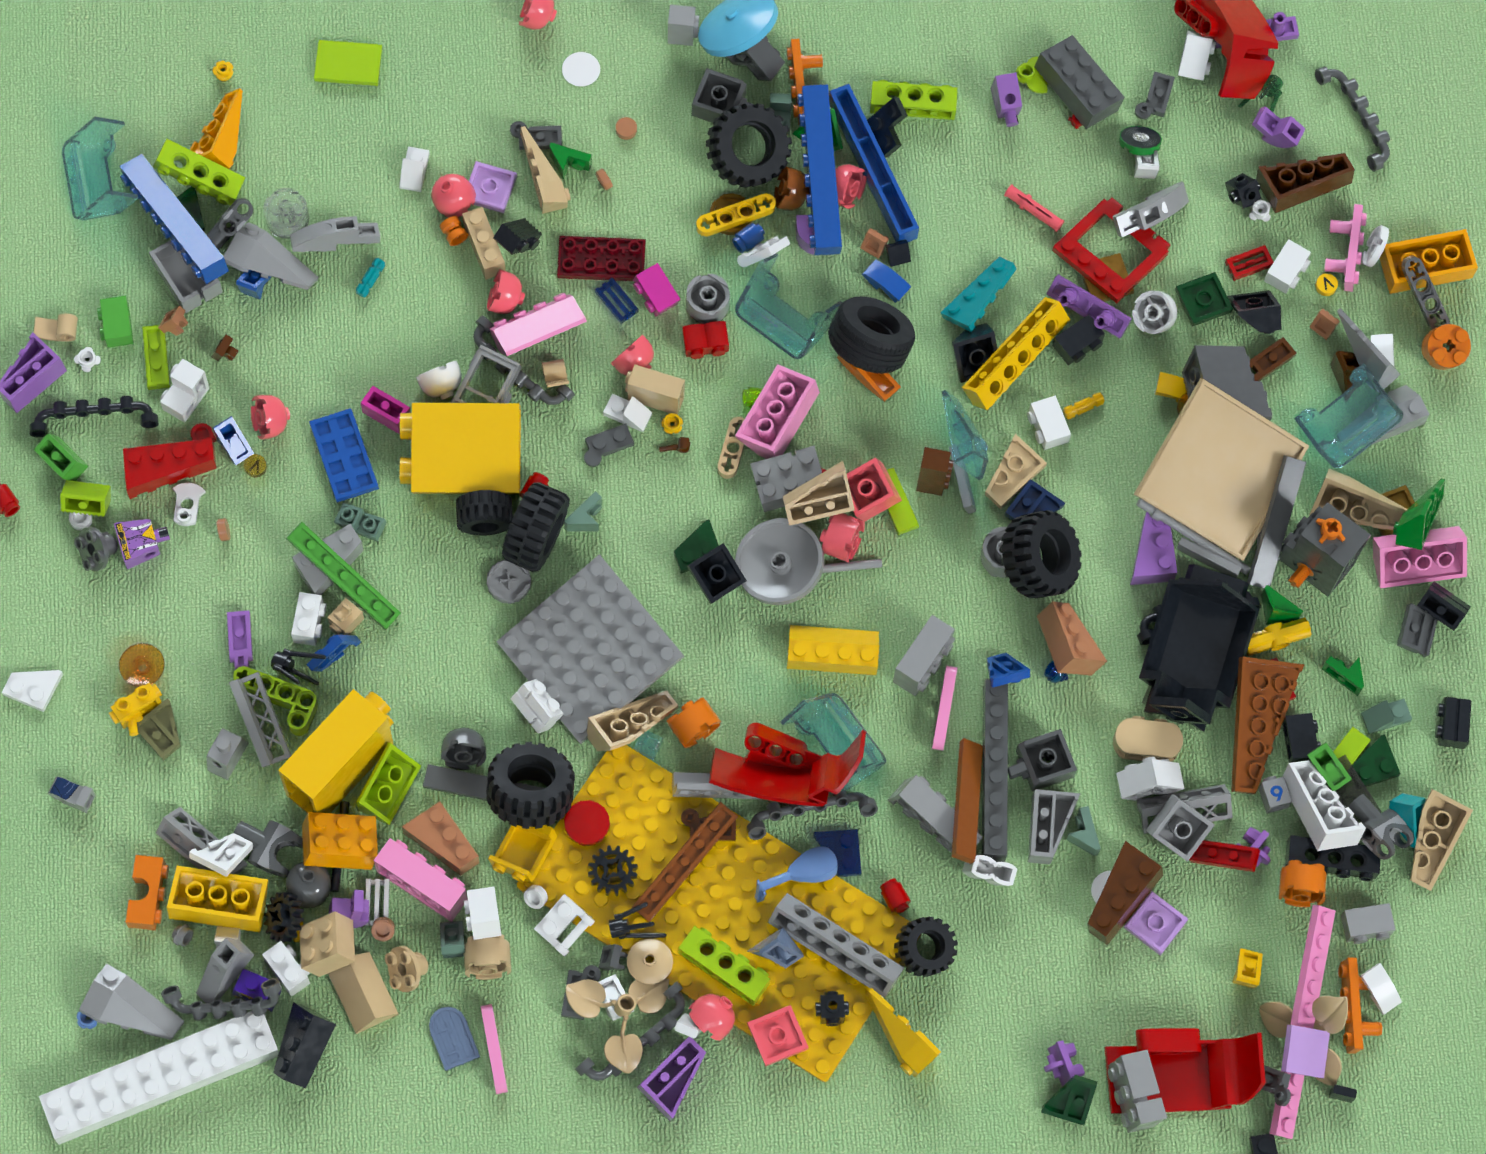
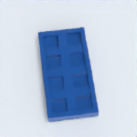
(343, 455)

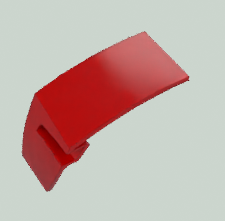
(1243, 40)
(779, 774)
(1196, 1071)

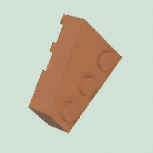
(1069, 640)
(441, 837)

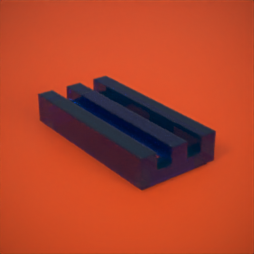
(606, 287)

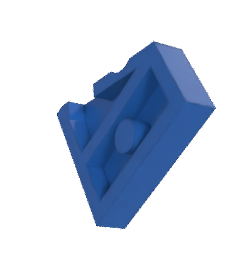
(332, 651)
(1005, 670)

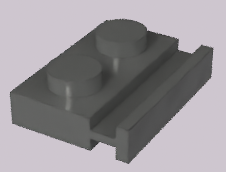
(1417, 630)

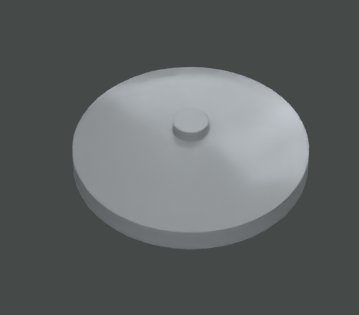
(780, 561)

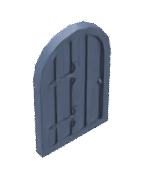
(452, 1038)

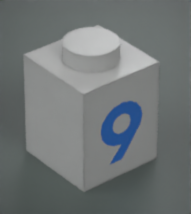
(1274, 794)

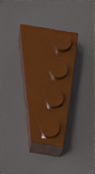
(1302, 181)
(1124, 891)

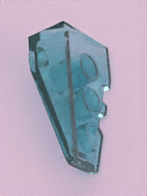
(966, 442)

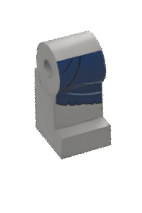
(72, 794)

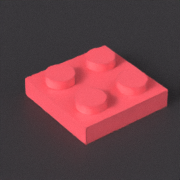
(777, 1035)

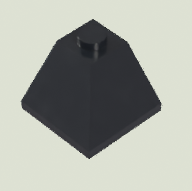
(1258, 310)
(973, 350)

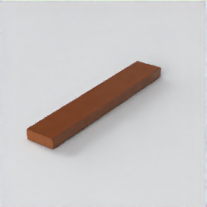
(967, 801)
(685, 861)

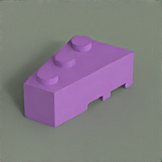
(31, 374)
(1155, 554)
(671, 1079)

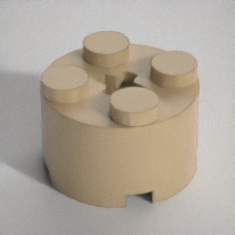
(487, 957)

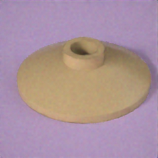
(649, 972)

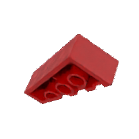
(166, 464)

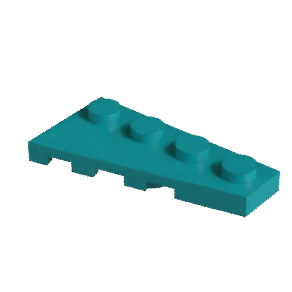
(973, 300)

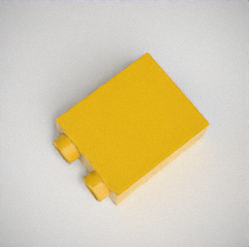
(462, 447)
(338, 753)

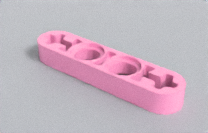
(944, 708)
(494, 1049)

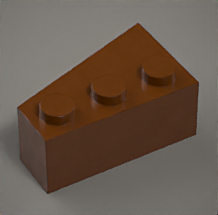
(934, 471)

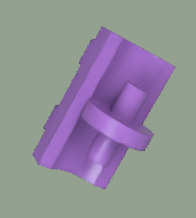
(1257, 839)
(1061, 1064)

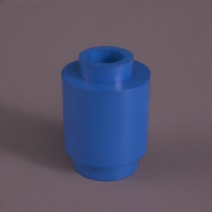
(748, 237)

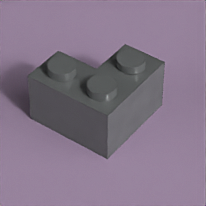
(760, 59)

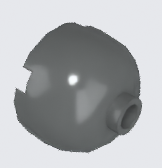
(463, 748)
(310, 884)

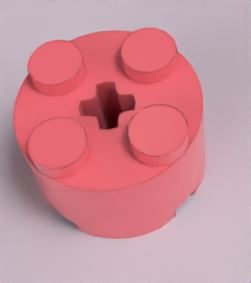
(842, 536)

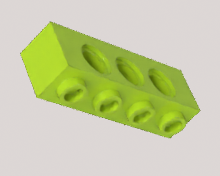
(919, 108)
(210, 170)
(750, 990)

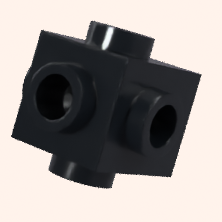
(1243, 190)
(829, 1016)

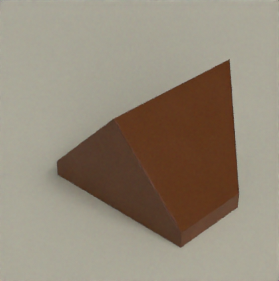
(1342, 367)

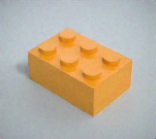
(339, 840)

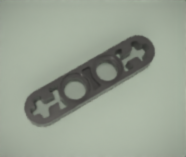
(1428, 292)

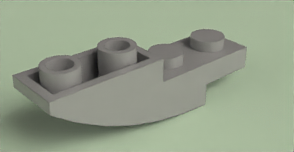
(1152, 211)
(328, 233)

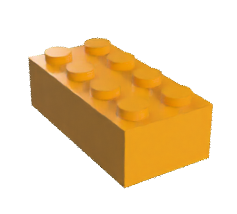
(1445, 256)

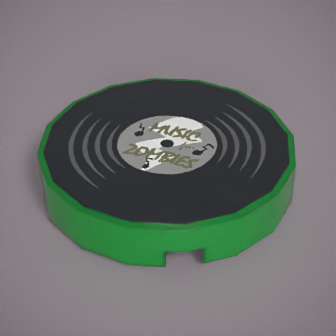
(1140, 140)

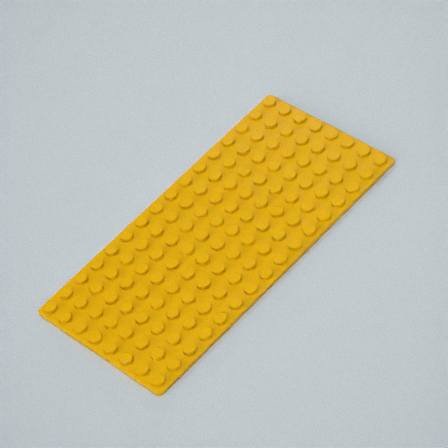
(718, 898)

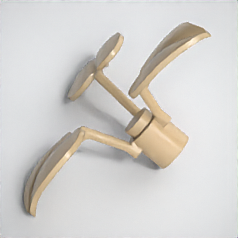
(587, 998)
(1329, 1016)

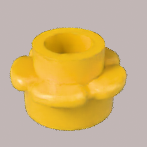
(223, 75)
(672, 418)

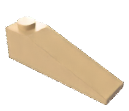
(548, 185)
(1358, 501)
(625, 724)
(1438, 832)

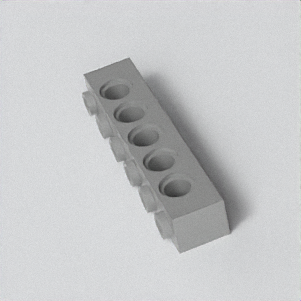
(836, 945)

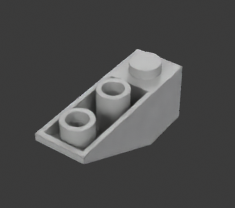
(223, 969)

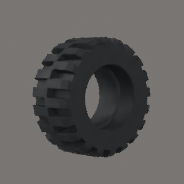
(775, 145)
(535, 527)
(1022, 557)
(525, 806)

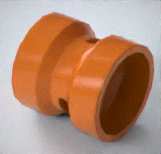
(453, 230)

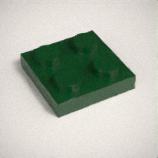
(1203, 299)

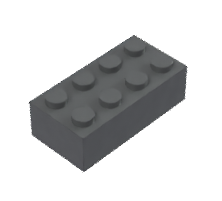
(1079, 82)

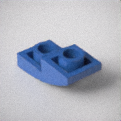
(888, 280)

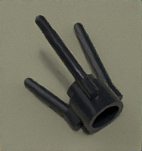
(284, 664)
(621, 928)

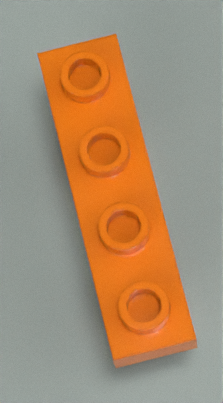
(800, 63)
(1354, 1027)

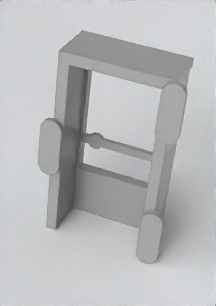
(504, 395)

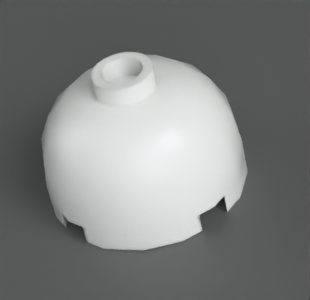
(1154, 312)
(440, 380)

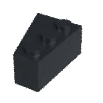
(302, 1045)

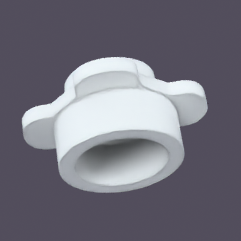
(1260, 205)
(87, 353)

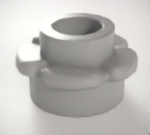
(182, 935)

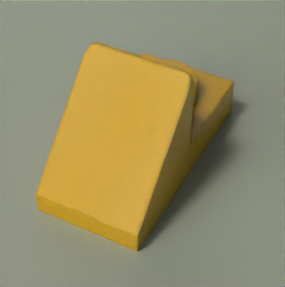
(1248, 968)

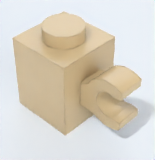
(345, 618)

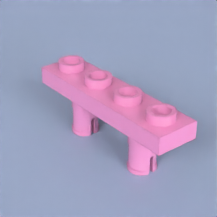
(1348, 265)

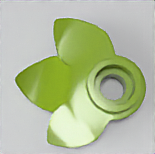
(1033, 79)

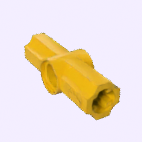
(1279, 636)

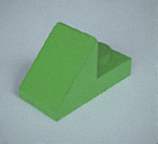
(1329, 766)

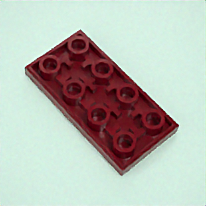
(600, 258)

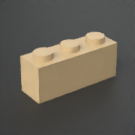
(482, 242)

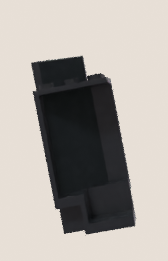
(1198, 646)

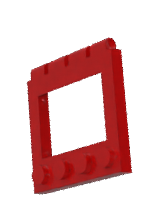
(1093, 268)

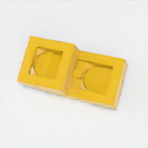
(1170, 386)

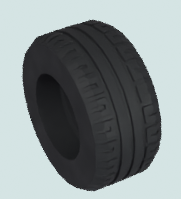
(871, 335)

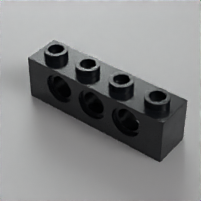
(1370, 863)

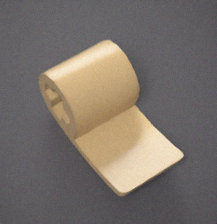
(56, 330)
(554, 373)

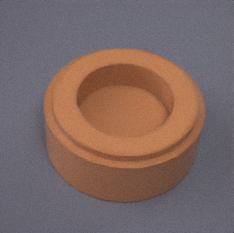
(626, 128)
(603, 179)
(223, 529)
(383, 929)

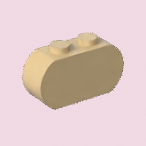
(1144, 738)

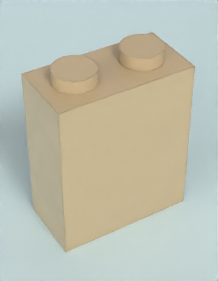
(655, 389)

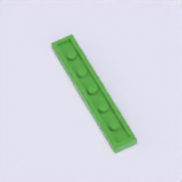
(343, 575)

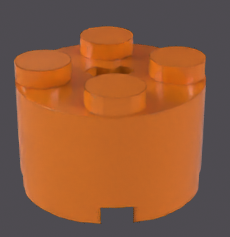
(1439, 356)
(694, 722)
(1302, 884)

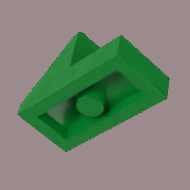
(565, 156)
(1350, 678)

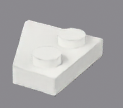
(32, 687)
(223, 854)

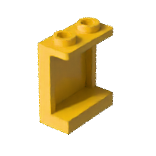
(523, 852)

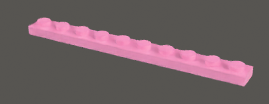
(1307, 992)

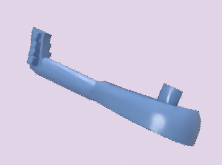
(812, 867)

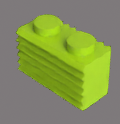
(85, 498)

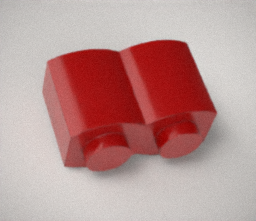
(705, 339)

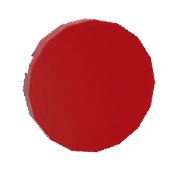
(587, 823)

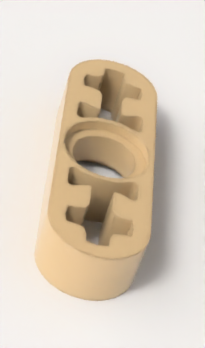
(737, 455)

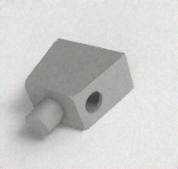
(227, 752)

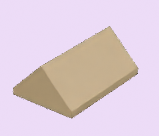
(363, 993)

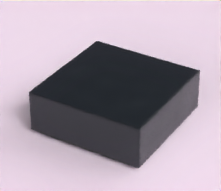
(898, 253)
(1343, 1093)

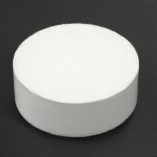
(80, 521)
(535, 896)

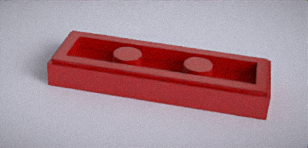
(1226, 855)

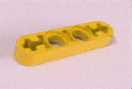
(734, 211)

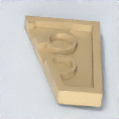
(1014, 472)

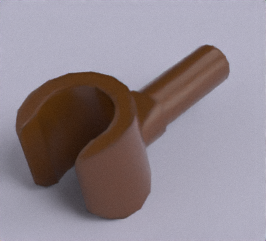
(683, 446)

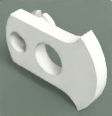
(187, 491)

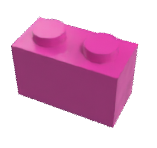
(656, 290)
(383, 408)

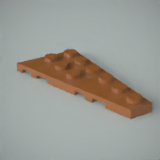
(1260, 709)

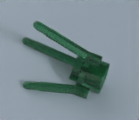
(1270, 88)

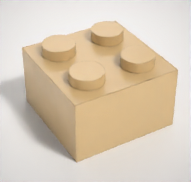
(327, 944)

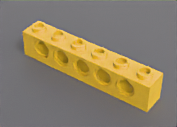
(1016, 353)

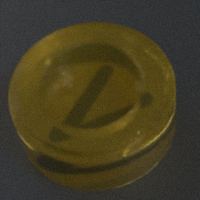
(255, 466)

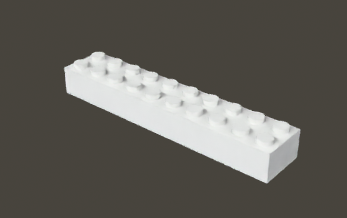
(158, 1076)

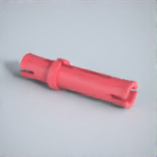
(1030, 205)

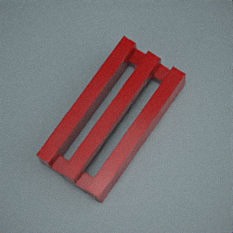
(1238, 275)

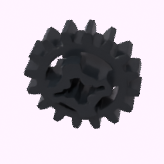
(605, 864)
(283, 917)

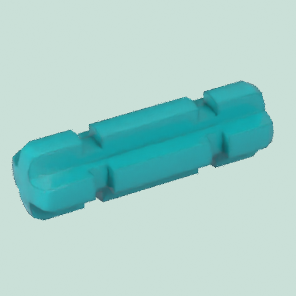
(370, 277)

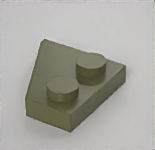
(160, 730)

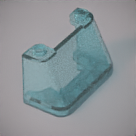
(1351, 420)

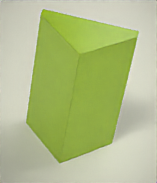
(388, 784)

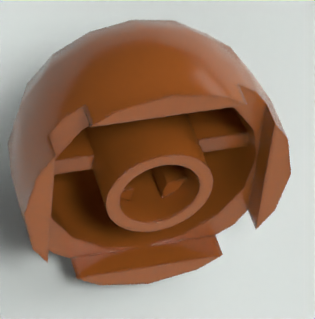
(791, 190)

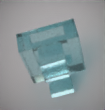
(648, 744)

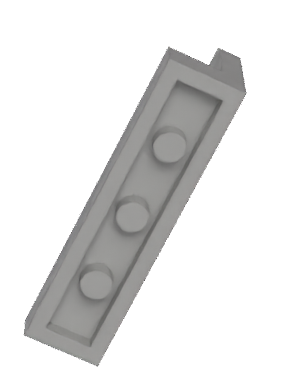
(252, 723)
(698, 786)
(1195, 798)
(183, 840)

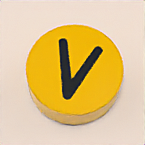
(1326, 284)

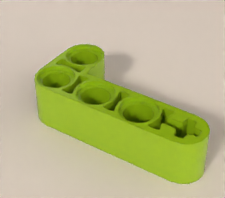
(292, 703)

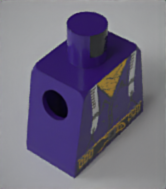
(249, 987)

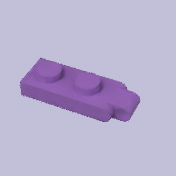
(239, 638)

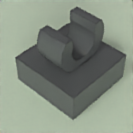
(610, 958)

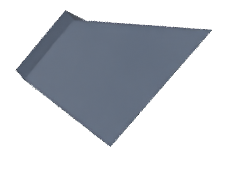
(778, 948)

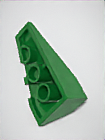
(1418, 519)

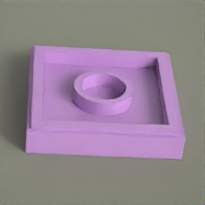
(492, 186)
(1156, 923)
(1305, 1051)

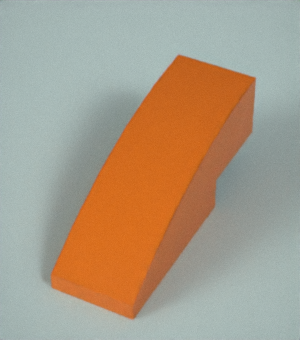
(880, 384)

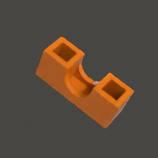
(146, 912)

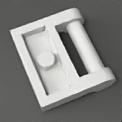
(763, 251)
(559, 919)

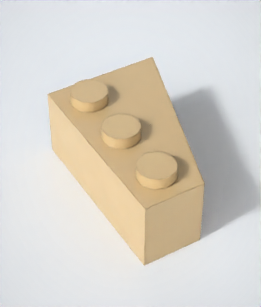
(820, 497)

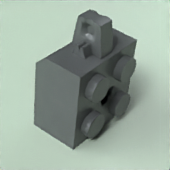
(717, 94)
(1039, 772)

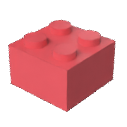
(871, 489)

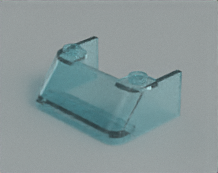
(88, 171)
(775, 318)
(836, 729)

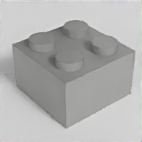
(1180, 827)

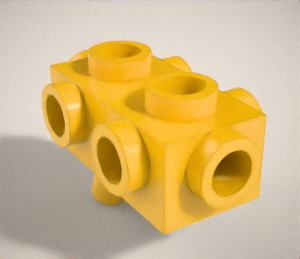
(134, 707)

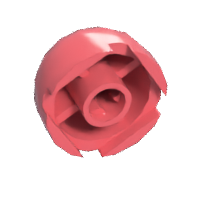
(537, 13)
(849, 184)
(453, 195)
(505, 294)
(638, 353)
(269, 416)
(713, 1014)

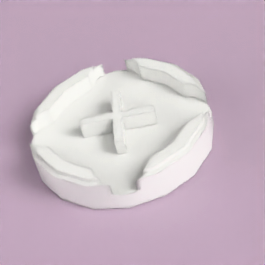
(1376, 244)

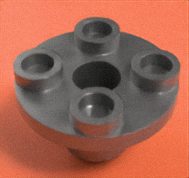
(95, 548)

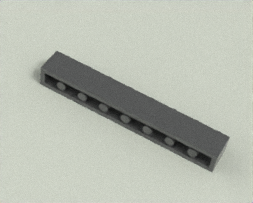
(995, 771)

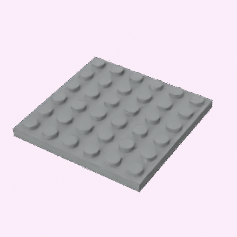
(591, 646)

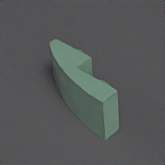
(363, 523)

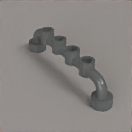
(1359, 104)
(535, 391)
(757, 830)
(219, 1008)
(650, 1037)

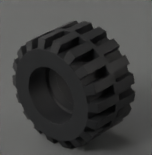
(484, 512)
(943, 946)

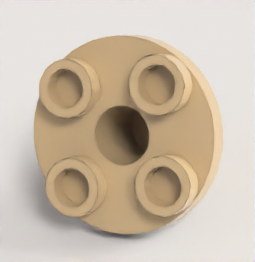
(405, 968)

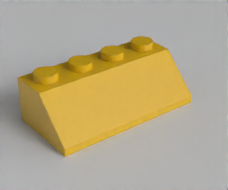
(833, 650)
(217, 900)

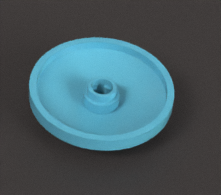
(736, 26)

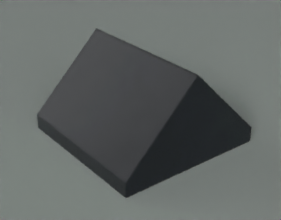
(716, 573)

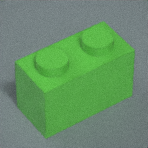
(116, 321)
(61, 457)

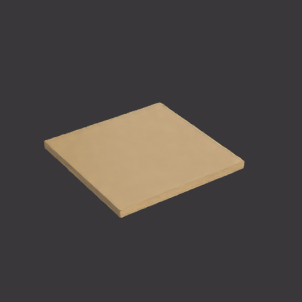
(1219, 469)

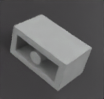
(682, 25)
(1368, 923)

